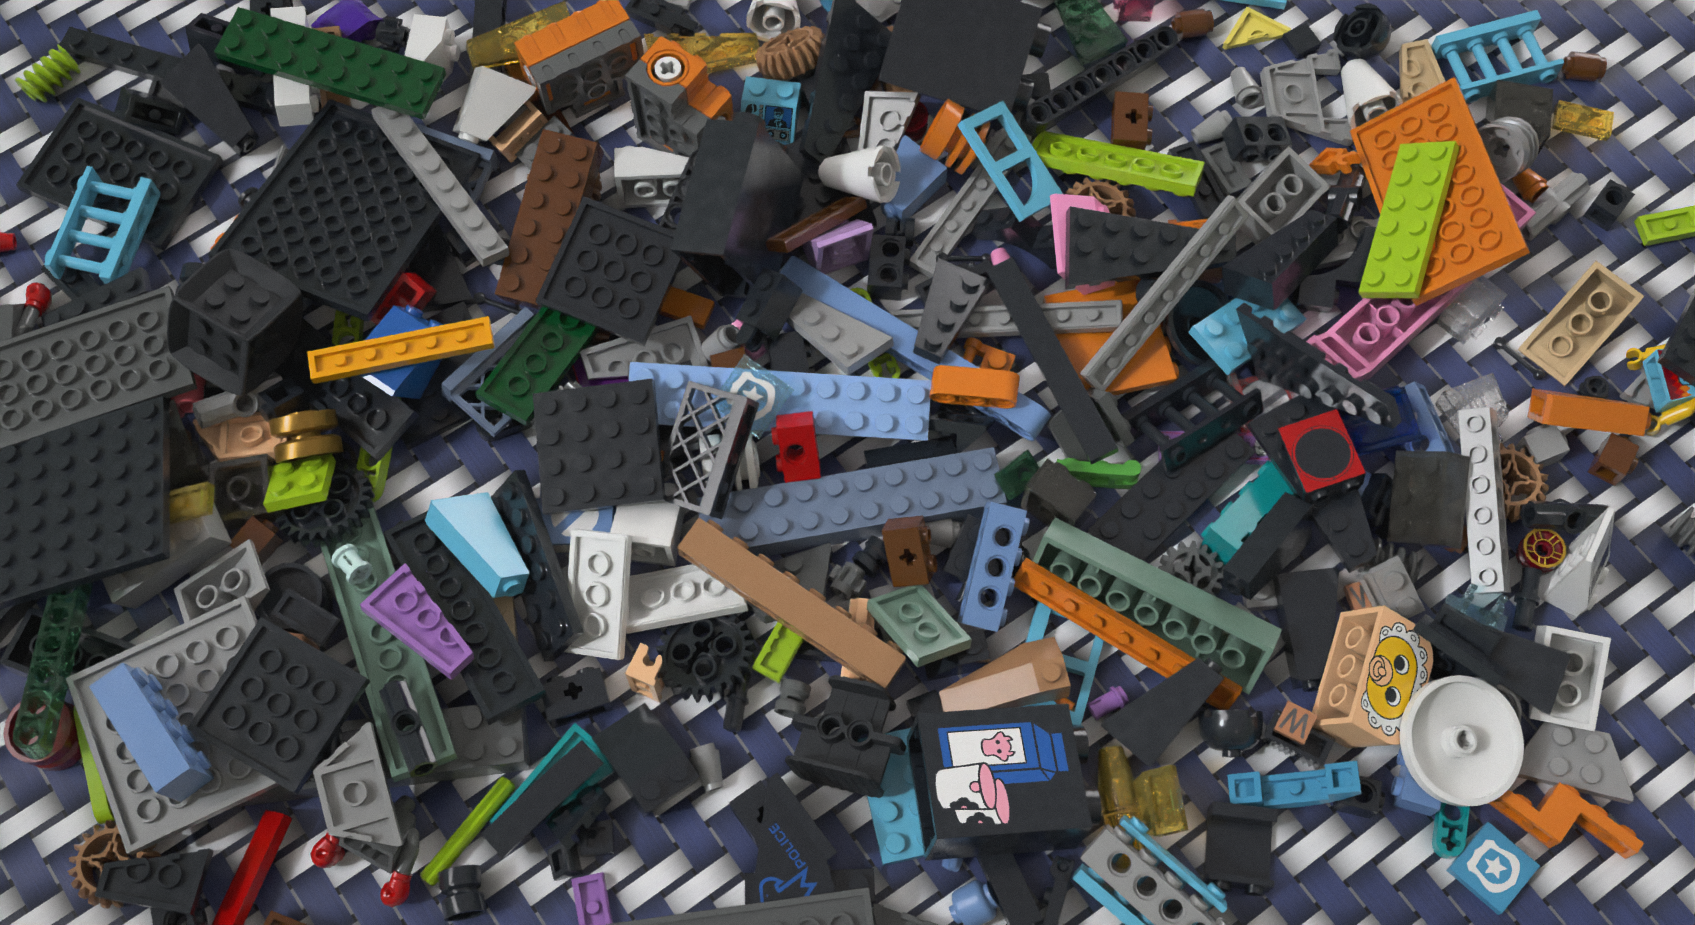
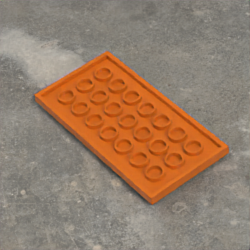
(1477, 221)

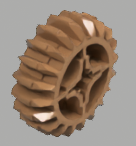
(790, 53)
(1107, 194)
(1523, 478)
(89, 858)

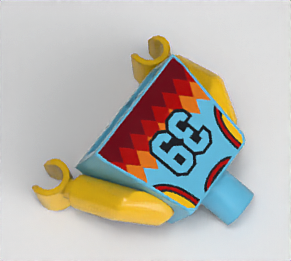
(1669, 392)

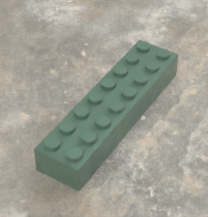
(1161, 603)

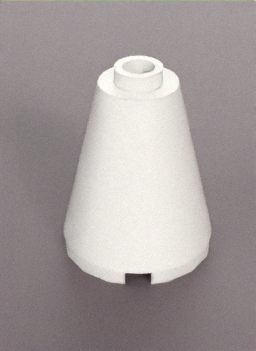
(772, 17)
(1366, 93)
(863, 173)

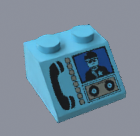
(776, 104)

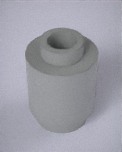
(720, 341)

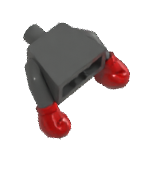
(21, 318)
(392, 859)

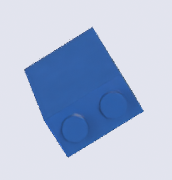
(407, 380)

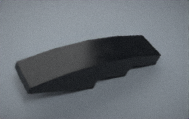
(542, 798)

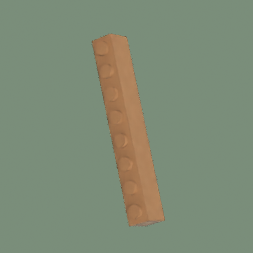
(791, 604)

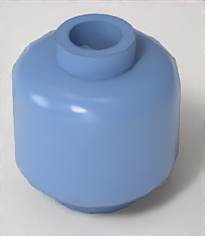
(973, 904)

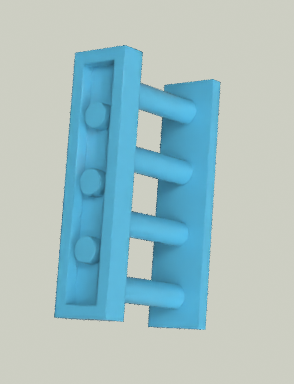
(1497, 34)
(122, 246)
(1118, 904)

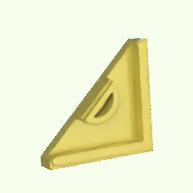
(1254, 28)

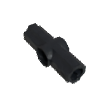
(1346, 196)
(1560, 515)
(412, 743)

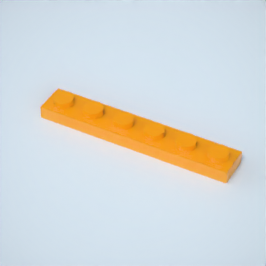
(400, 350)

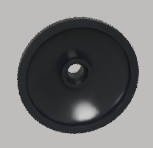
(1196, 304)

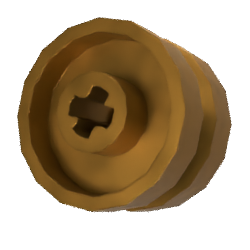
(306, 436)

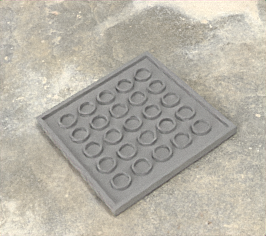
(188, 667)

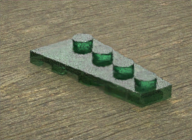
(1090, 29)

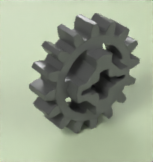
(1194, 558)

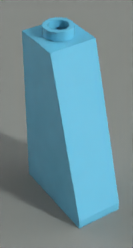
(480, 541)

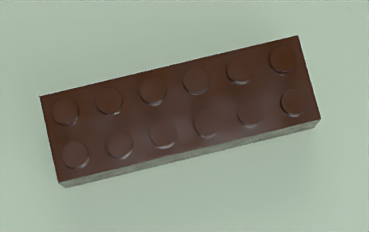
(558, 180)

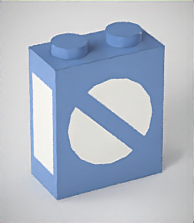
(560, 525)

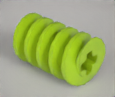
(48, 74)

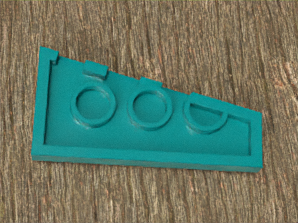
(565, 744)

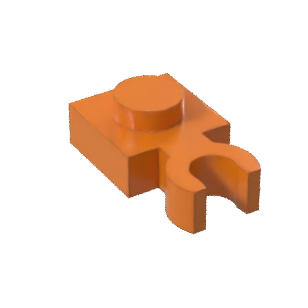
(1333, 160)

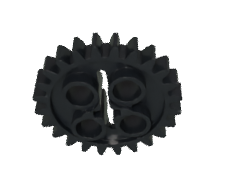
(322, 521)
(706, 655)

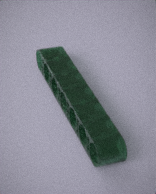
(50, 664)

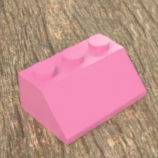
(1059, 206)

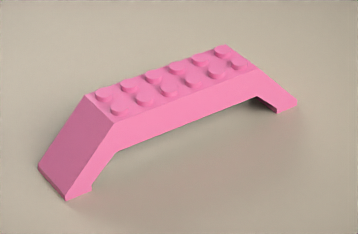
(1383, 326)

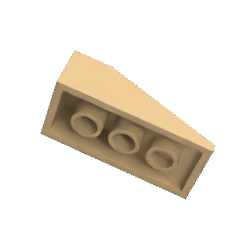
(1580, 323)

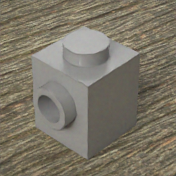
(1545, 444)

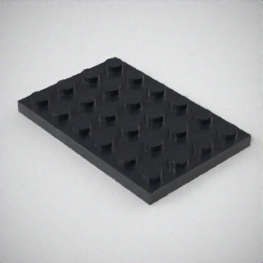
(120, 156)

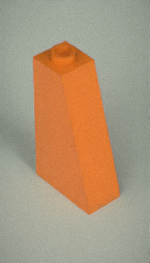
(1588, 412)

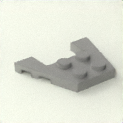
(1293, 93)

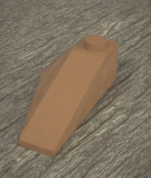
(1019, 678)

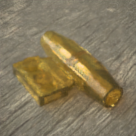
(1150, 797)

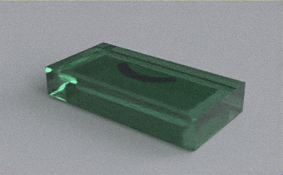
(1016, 474)

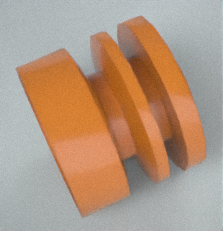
(946, 136)

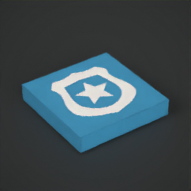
(1493, 868)

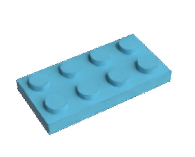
(1223, 334)
(896, 812)

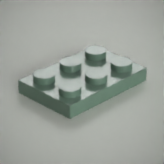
(918, 624)

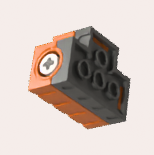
(581, 58)
(674, 98)

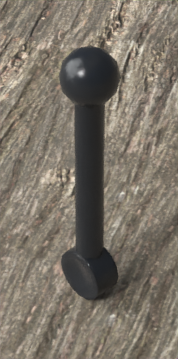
(944, 256)
(480, 299)
(1500, 343)

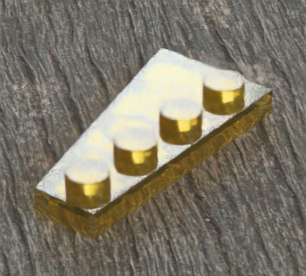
(498, 45)
(718, 52)

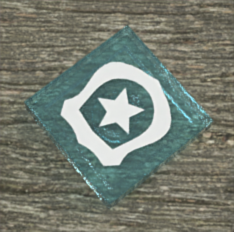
(757, 384)

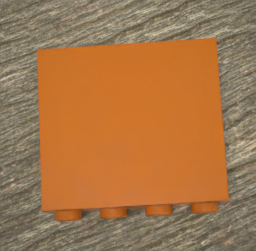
(1145, 370)

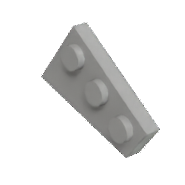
(886, 117)

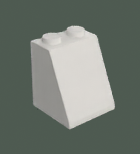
(489, 104)
(653, 529)

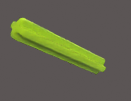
(468, 830)

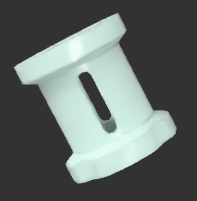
(352, 558)

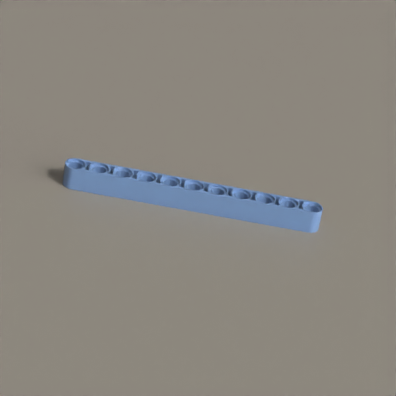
(1024, 419)

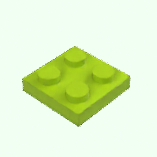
(299, 482)

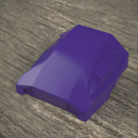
(353, 18)

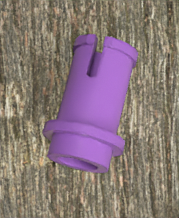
(1108, 702)

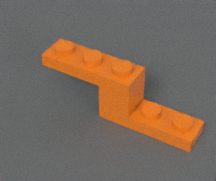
(1557, 814)

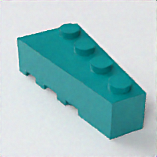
(1245, 514)

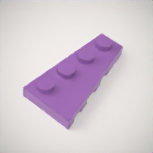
(418, 622)

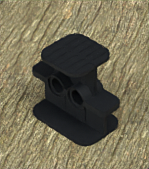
(839, 758)

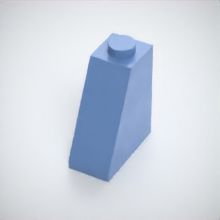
(918, 180)

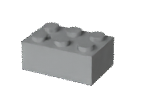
(1279, 195)

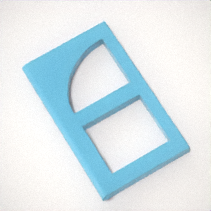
(1042, 182)
(1072, 664)

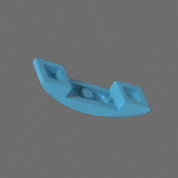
(1297, 788)

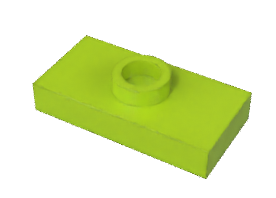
(777, 653)

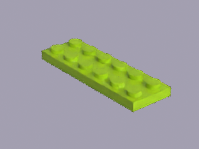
(1119, 163)
(1409, 220)

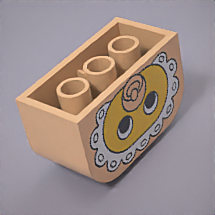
(1371, 677)

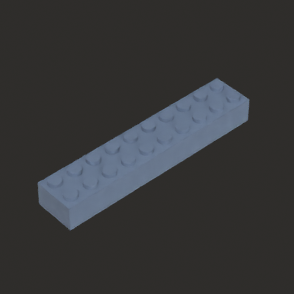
(860, 502)

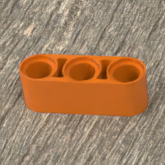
(974, 386)

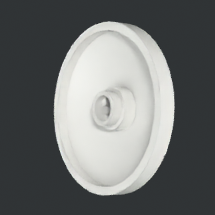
(1461, 741)

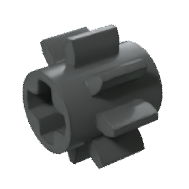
(847, 580)

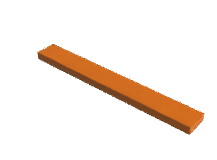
(1113, 627)

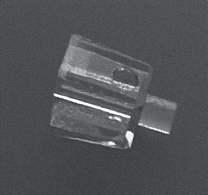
(1473, 394)

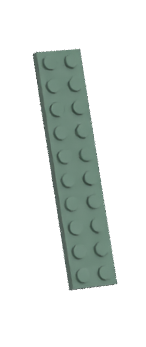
(381, 654)

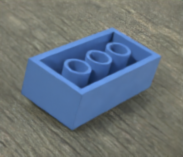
(152, 732)

